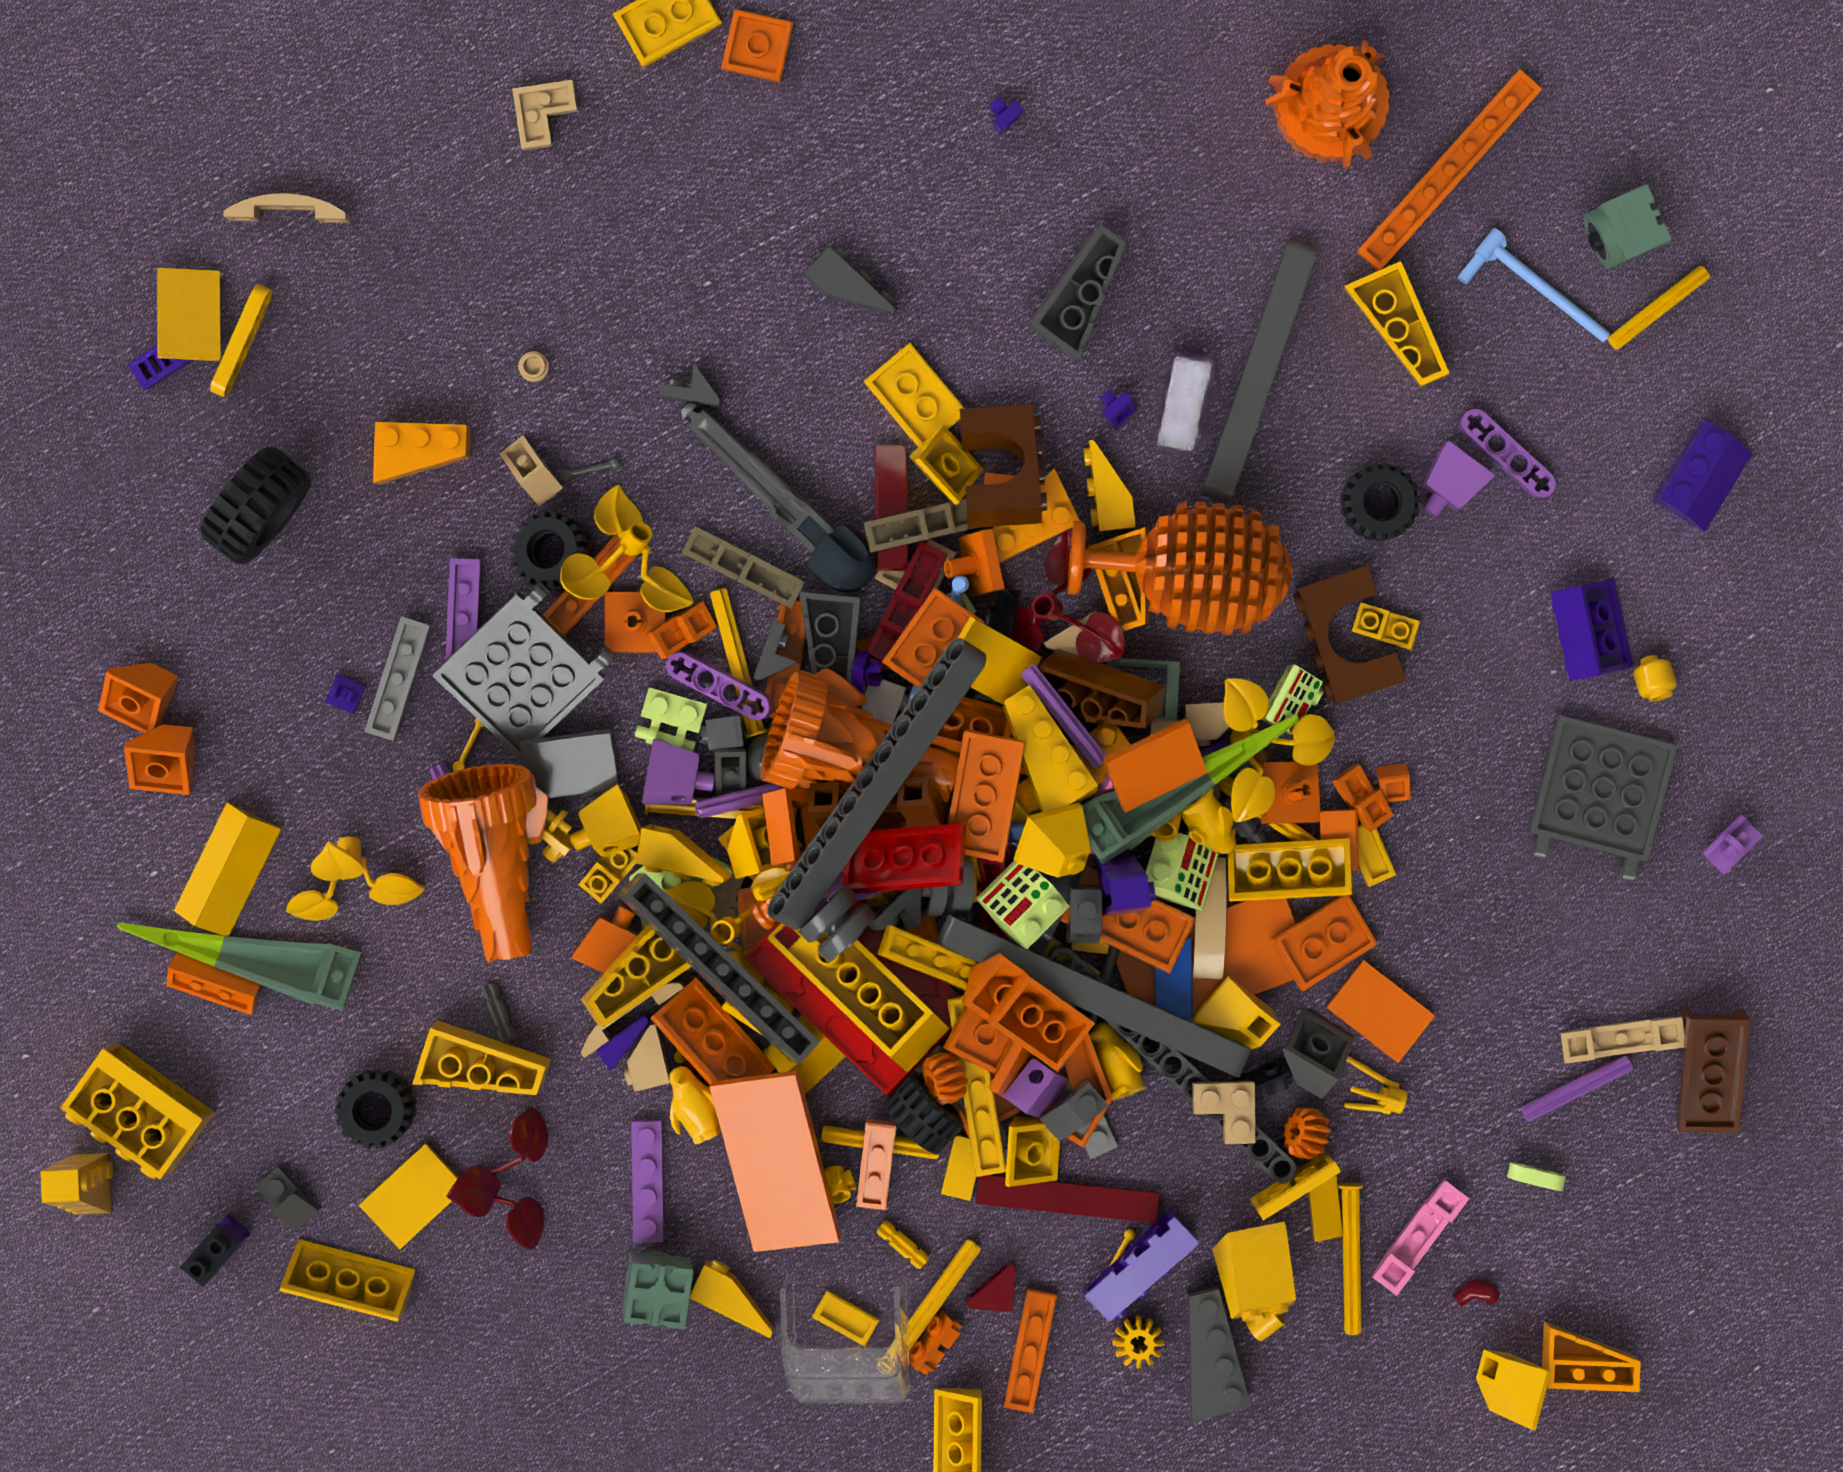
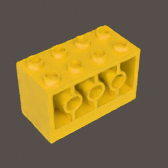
(151, 1097)

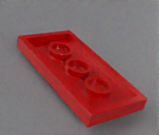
(908, 859)

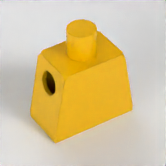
(608, 824)

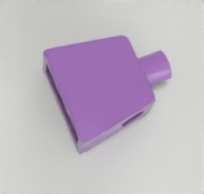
(1453, 479)
(674, 775)
(1036, 1088)

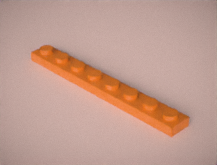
(1449, 170)

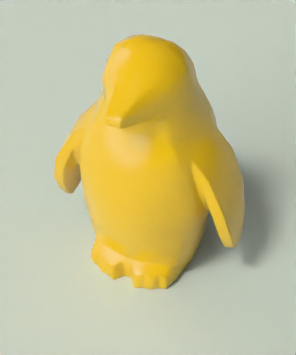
(1210, 823)
(1118, 1061)
(692, 1106)

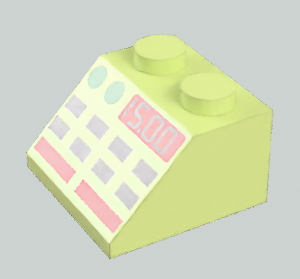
(1293, 695)
(1181, 871)
(1022, 903)

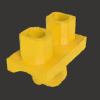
(556, 835)

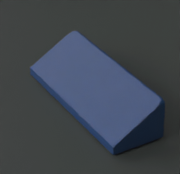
(1174, 990)

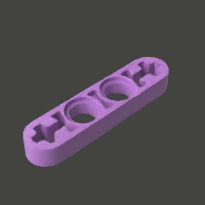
(1505, 456)
(721, 682)

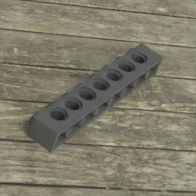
(718, 968)

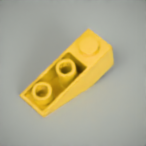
(1112, 499)
(673, 851)

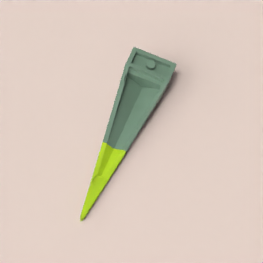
(1115, 831)
(298, 969)

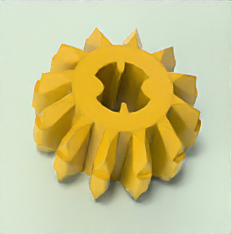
(1149, 1337)

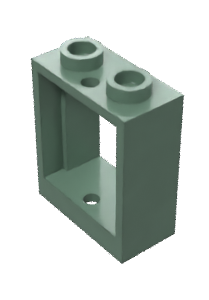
(1172, 673)

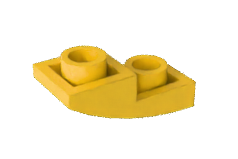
(1386, 626)
(608, 873)

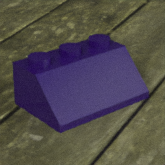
(1703, 475)
(1591, 629)

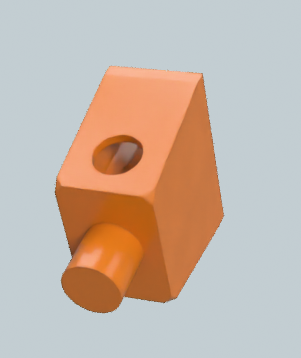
(606, 940)

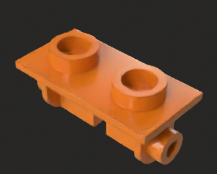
(925, 1352)

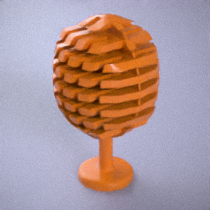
(1200, 567)

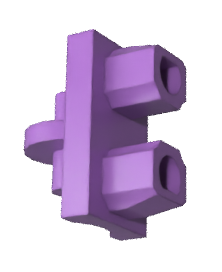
(1731, 844)

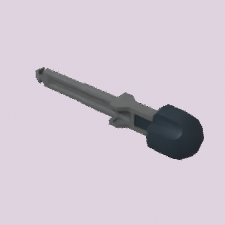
(839, 553)

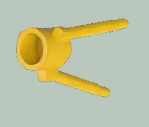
(1389, 1099)

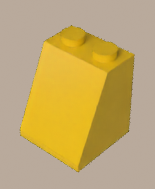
(1256, 1271)

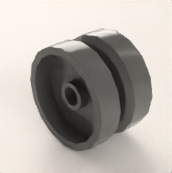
(953, 899)
(840, 926)

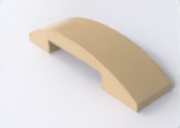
(250, 208)
(1211, 928)
(600, 1035)
(1622, 1038)

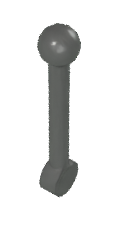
(565, 474)

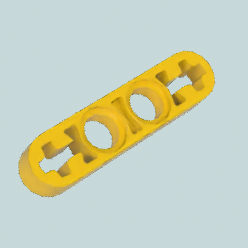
(241, 340)

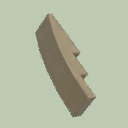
(916, 525)
(742, 567)

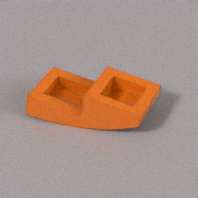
(681, 630)
(1360, 796)

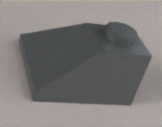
(1316, 1053)

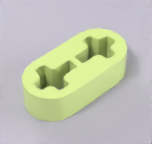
(1536, 1176)

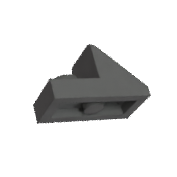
(699, 392)
(770, 661)
(730, 770)
(902, 903)
(287, 1198)

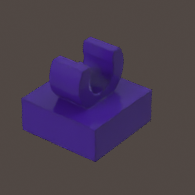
(1005, 115)
(1117, 409)
(862, 671)
(345, 694)

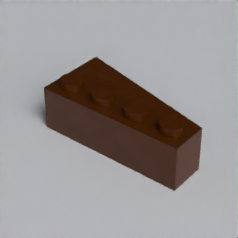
(1103, 691)

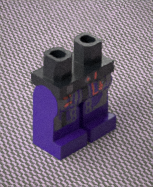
(215, 1250)

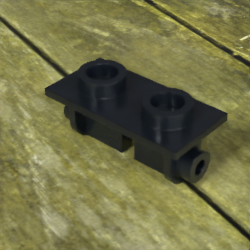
(1003, 610)
(1272, 1076)

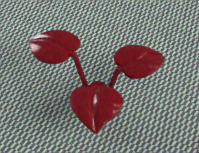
(1101, 636)
(478, 1187)

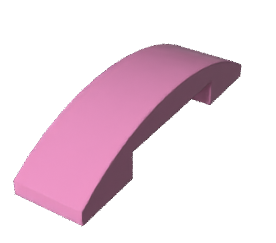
(1418, 1236)

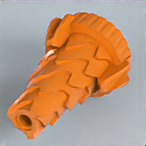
(1324, 111)
(826, 738)
(484, 826)

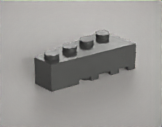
(1074, 301)
(831, 630)
(1214, 1368)

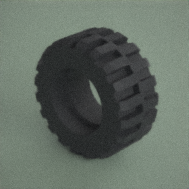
(255, 505)

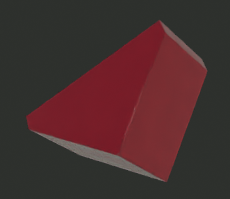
(996, 1292)

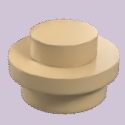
(533, 366)

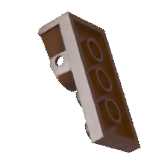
(1713, 1072)

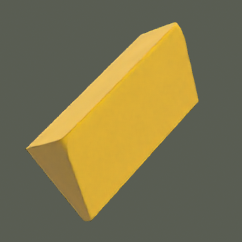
(1325, 1211)

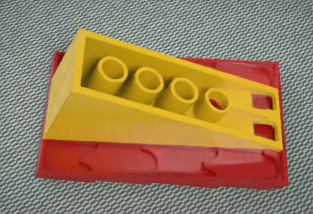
(863, 1003)

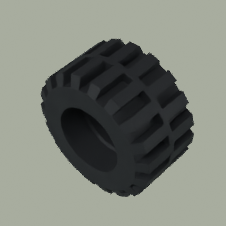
(1406, 497)
(530, 541)
(921, 1116)
(357, 1127)

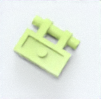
(674, 711)

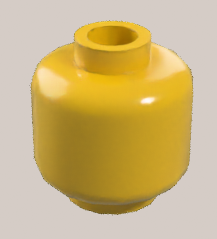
(1655, 678)

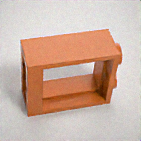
(781, 825)

